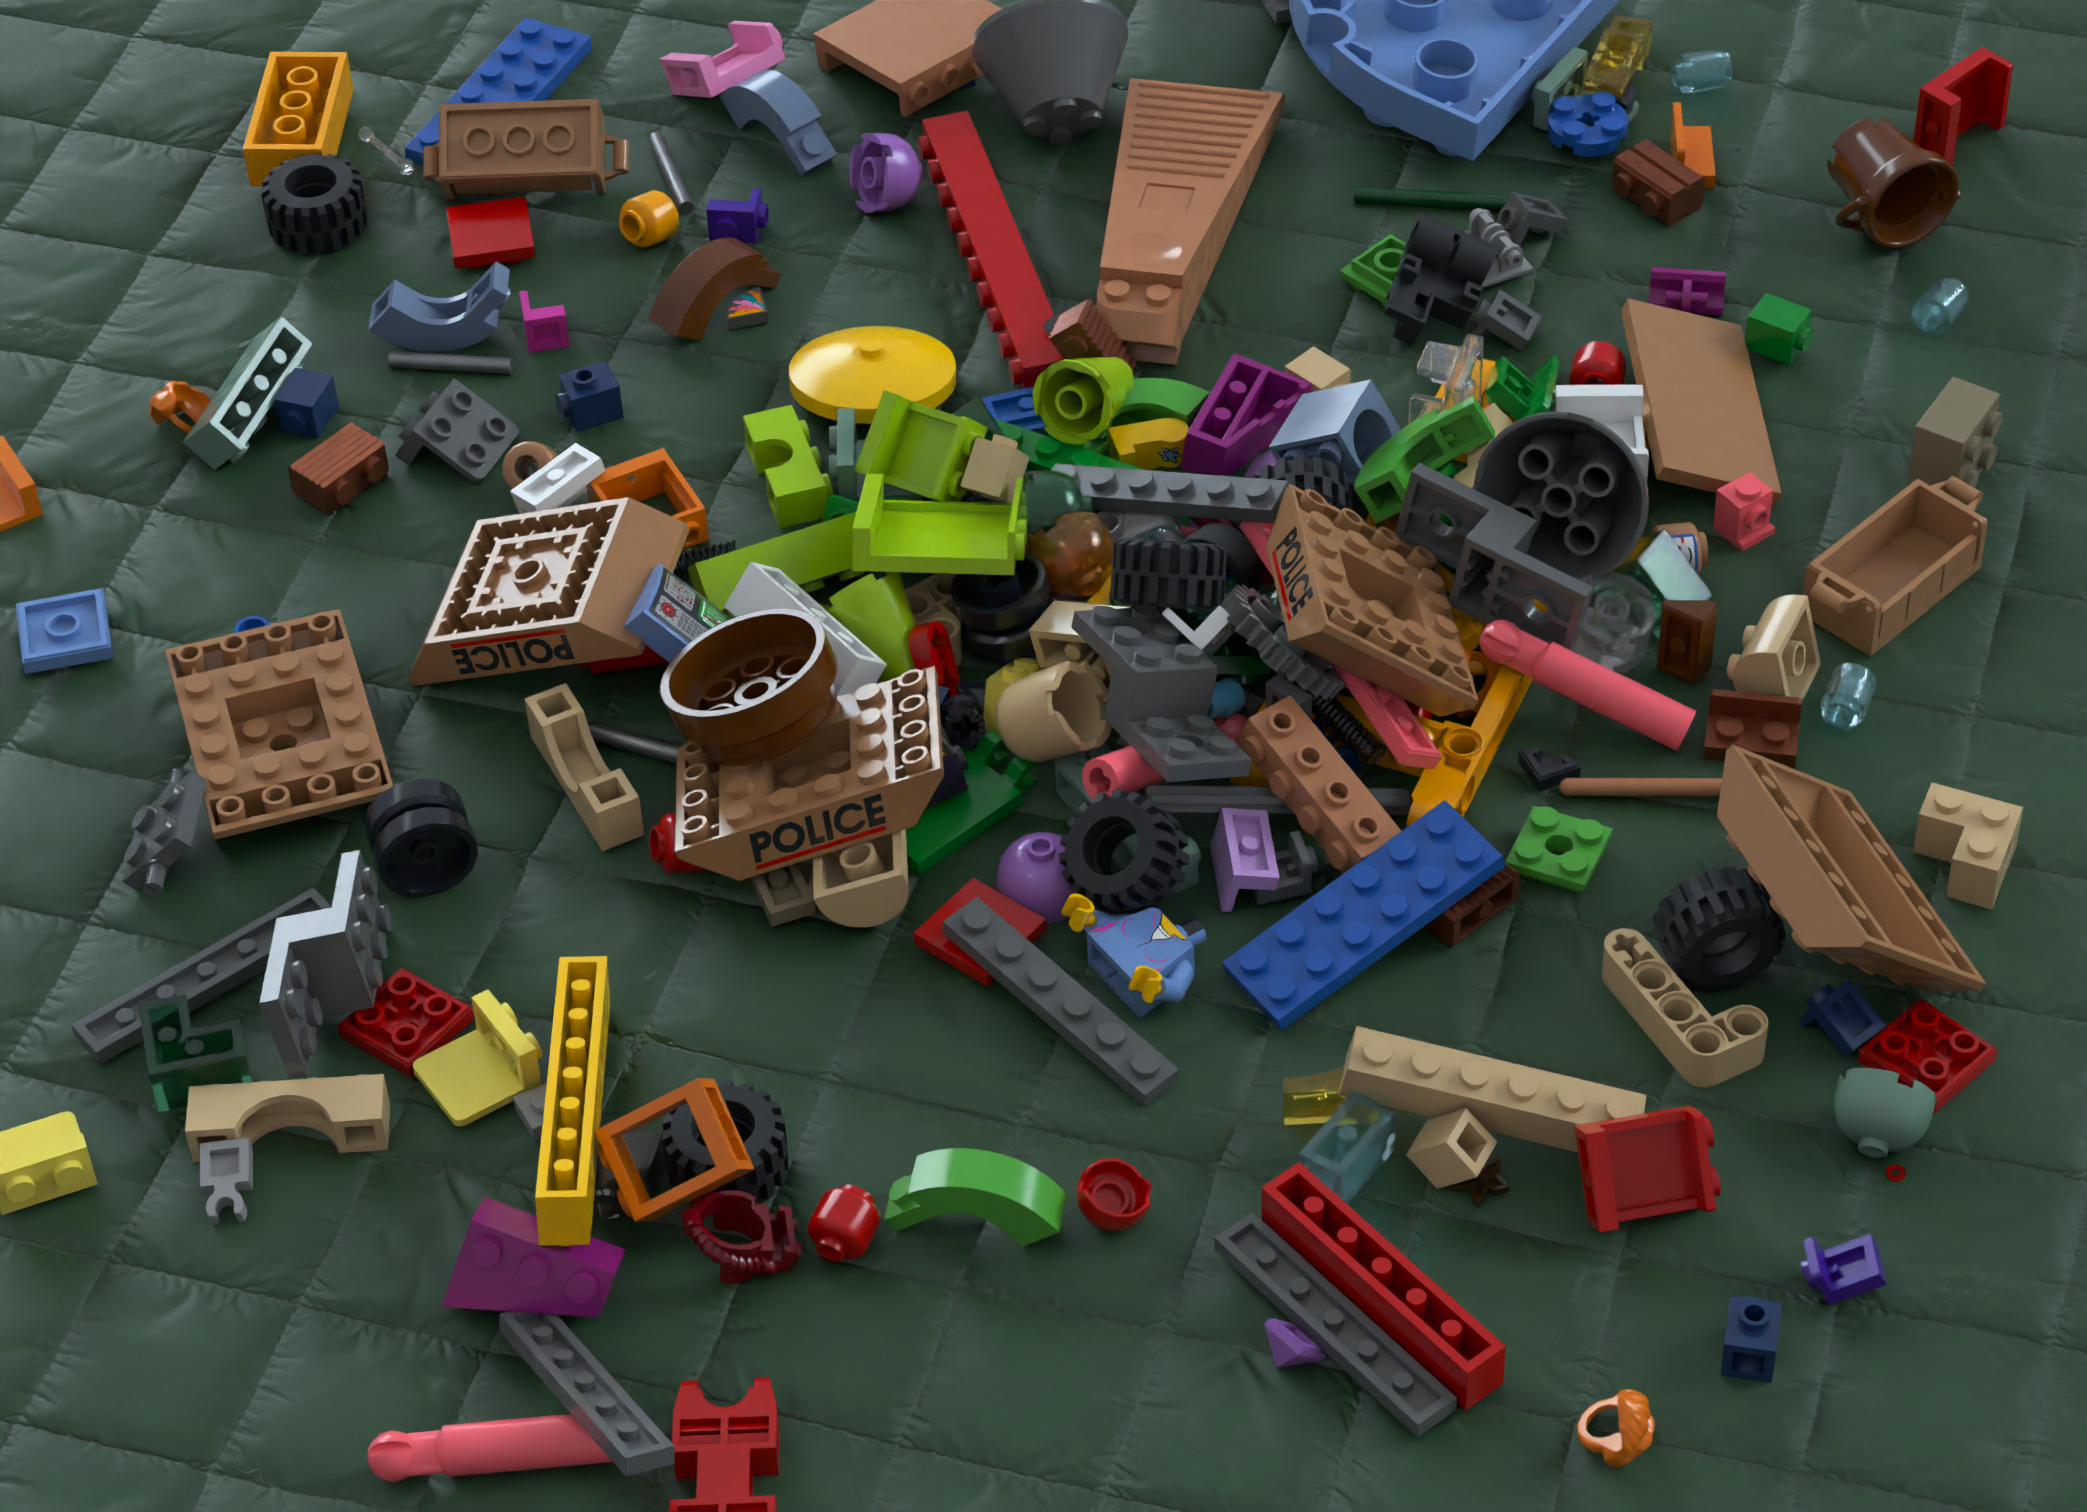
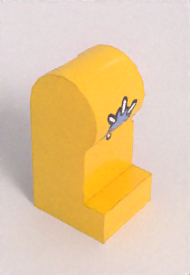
(1149, 443)

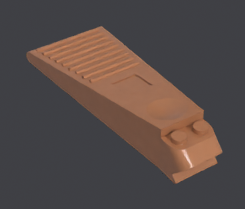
(1173, 202)

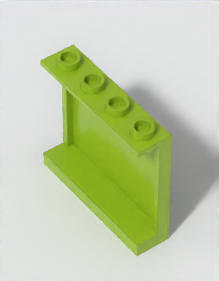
(937, 534)

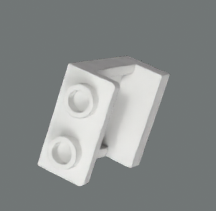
(1613, 406)

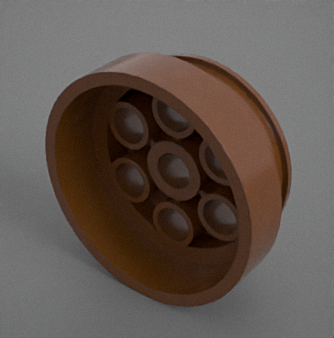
(753, 686)

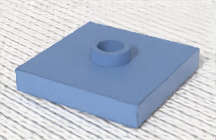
(64, 631)

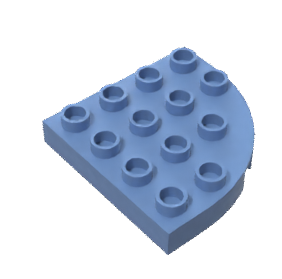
(1442, 65)

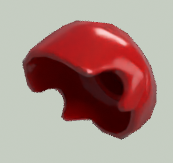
(1113, 1194)

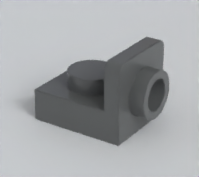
(1530, 213)
(1506, 319)

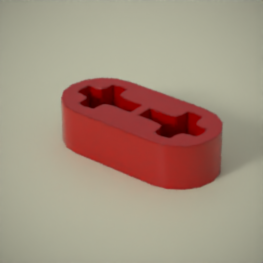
(932, 647)

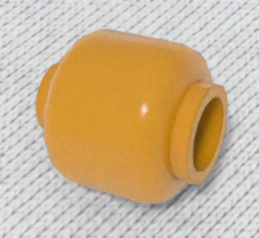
(648, 219)

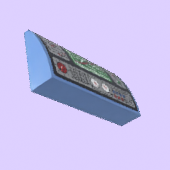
(671, 614)

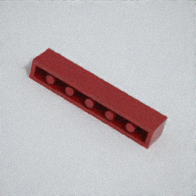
(1384, 1284)

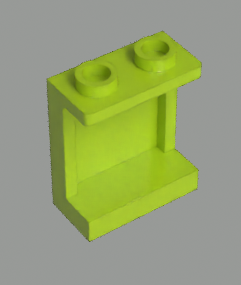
(919, 448)

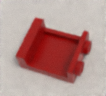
(1960, 98)
(1646, 1166)

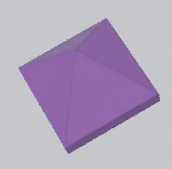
(1291, 1344)

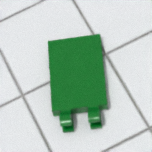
(968, 814)

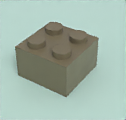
(1956, 435)

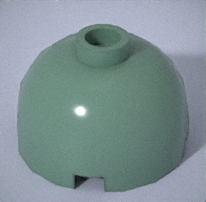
(1881, 1112)

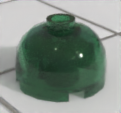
(1050, 496)

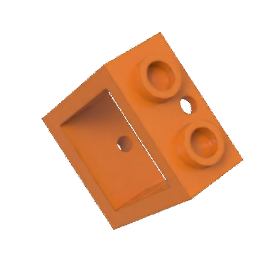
(653, 476)
(716, 1129)

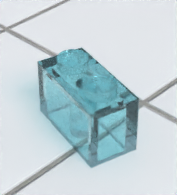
(1351, 1145)

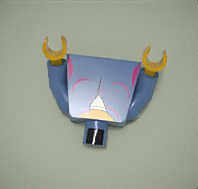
(1139, 952)

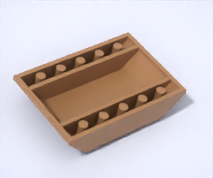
(1836, 876)

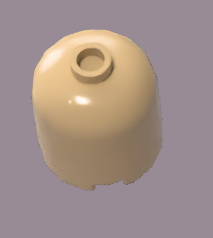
(1053, 712)

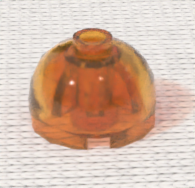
(1075, 554)

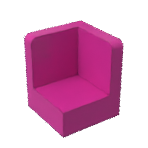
(544, 326)

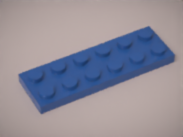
(522, 68)
(1363, 914)

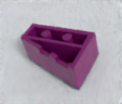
(1240, 416)
(509, 1270)

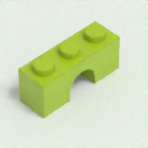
(792, 468)

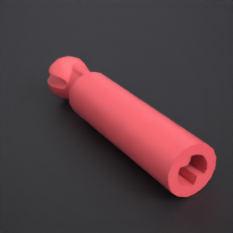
(1588, 683)
(1131, 772)
(485, 1448)

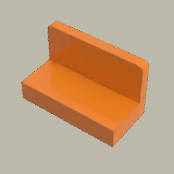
(1692, 146)
(17, 490)

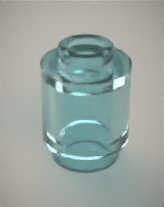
(1701, 71)
(1940, 306)
(1848, 696)

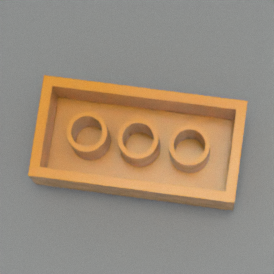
(297, 110)

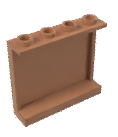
(908, 46)

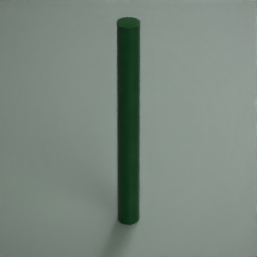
(1429, 198)

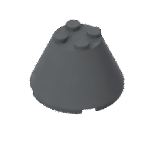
(1053, 62)
(1576, 485)

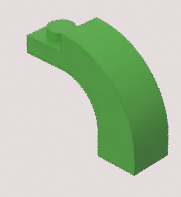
(1151, 401)
(1428, 441)
(980, 1185)

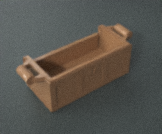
(523, 148)
(1897, 563)

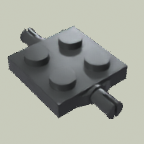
(163, 832)

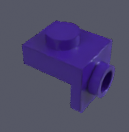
(737, 218)
(1843, 1269)

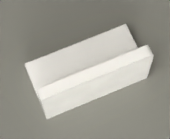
(558, 481)
(1209, 634)

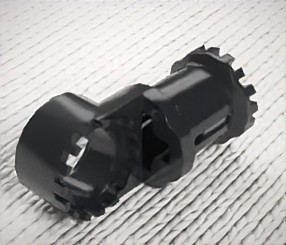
(966, 709)

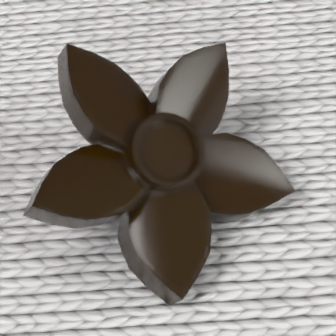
(1488, 1181)

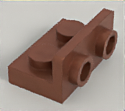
(1754, 723)

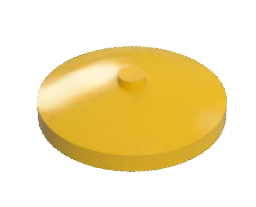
(861, 362)

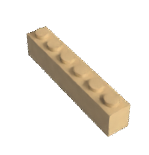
(1498, 1093)

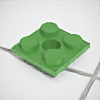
(1376, 268)
(1553, 831)

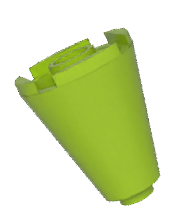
(1081, 396)
(879, 618)

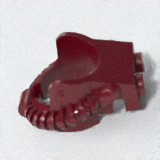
(732, 1210)

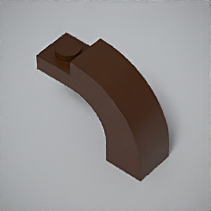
(703, 281)

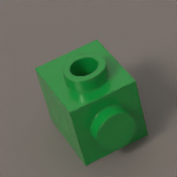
(1779, 329)

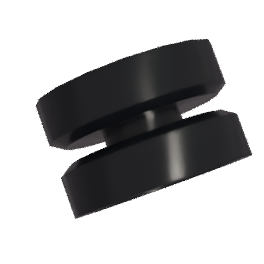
(1002, 609)
(420, 837)

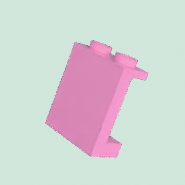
(754, 49)

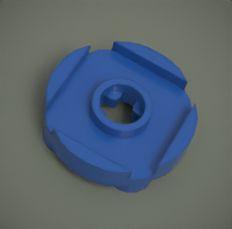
(1570, 119)

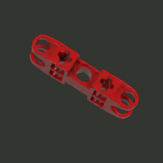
(725, 1448)

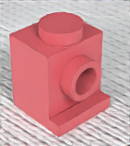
(1744, 511)

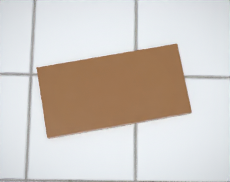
(1698, 398)

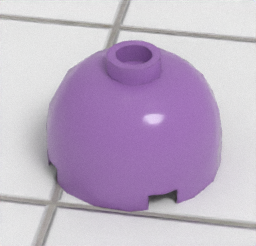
(884, 172)
(1033, 876)

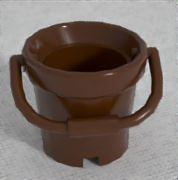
(1891, 183)

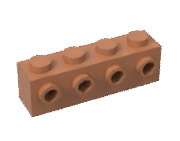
(1316, 784)

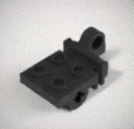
(1437, 277)

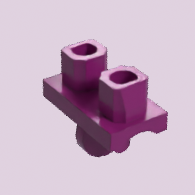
(1688, 290)

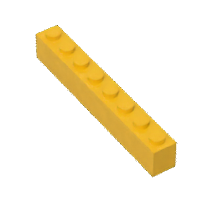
(573, 1102)

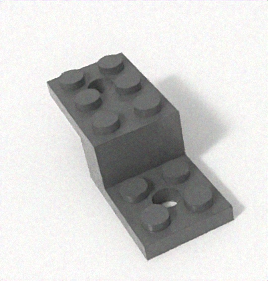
(1491, 558)
(1161, 693)
(325, 963)

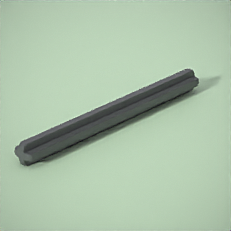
(1212, 798)

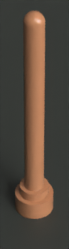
(1641, 787)

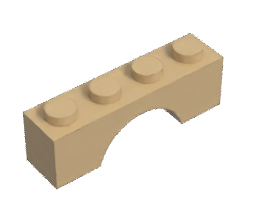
(599, 795)
(345, 1108)

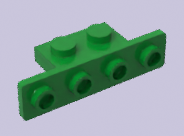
(1517, 393)

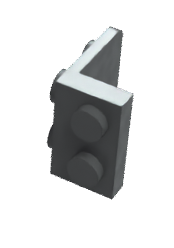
(459, 431)

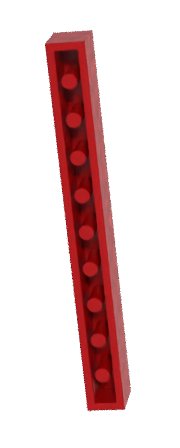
(991, 243)

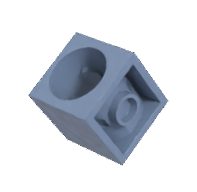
(1338, 426)

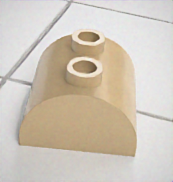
(1778, 652)
(863, 881)

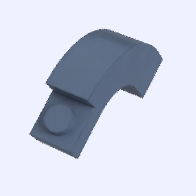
(786, 112)
(440, 323)

